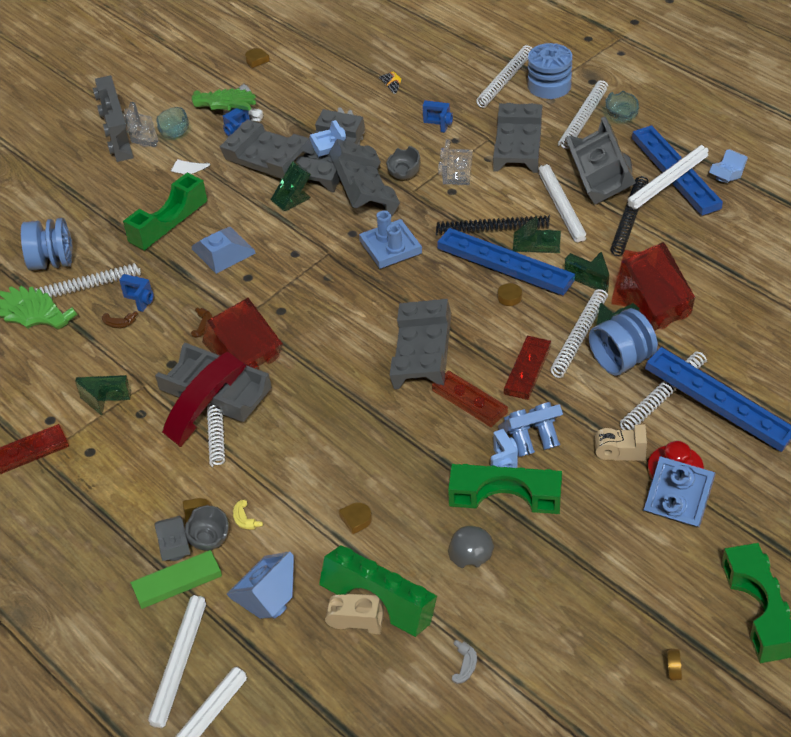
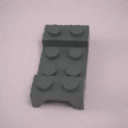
(115, 123)
(518, 135)
(263, 149)
(601, 163)
(322, 167)
(359, 175)
(421, 341)
(234, 400)

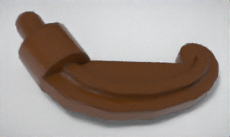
(205, 315)
(119, 322)

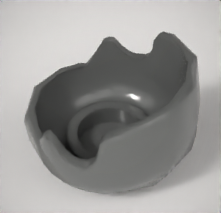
(404, 163)
(207, 528)
(470, 546)

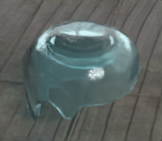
(622, 107)
(173, 122)

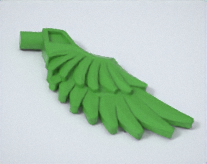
(224, 99)
(32, 308)

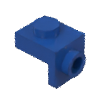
(438, 114)
(234, 119)
(137, 289)

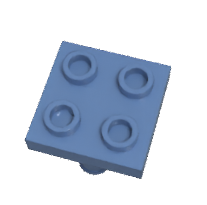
(389, 241)
(541, 417)
(679, 491)

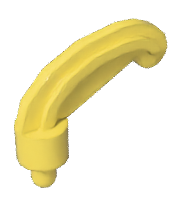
(241, 519)

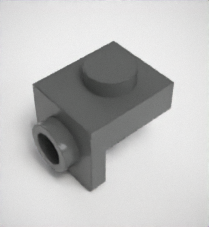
(172, 538)

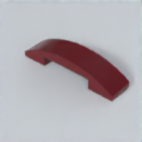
(198, 395)

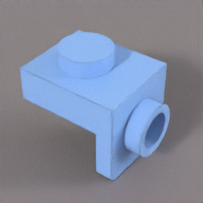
(323, 141)
(730, 167)
(505, 450)

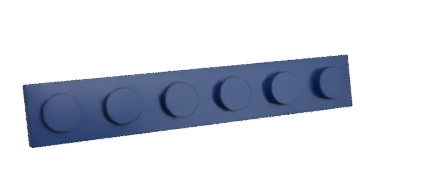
(689, 184)
(506, 261)
(720, 398)

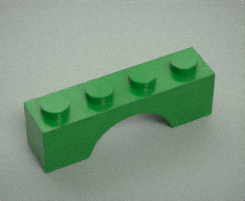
(184, 198)
(474, 483)
(750, 572)
(407, 603)

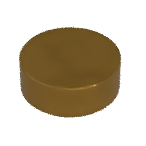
(509, 294)
(674, 664)

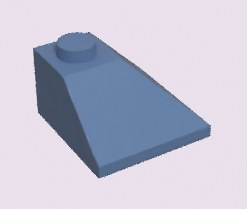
(223, 249)
(266, 586)

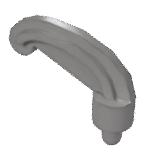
(469, 662)

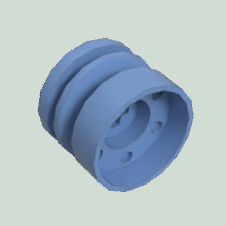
(549, 70)
(51, 243)
(623, 341)

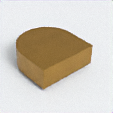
(256, 57)
(190, 505)
(356, 516)

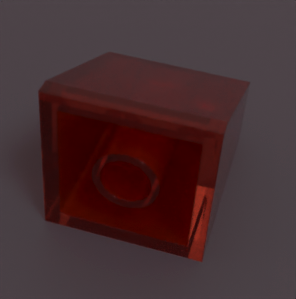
(656, 286)
(243, 334)

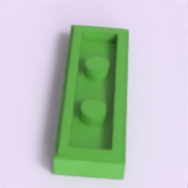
(176, 579)

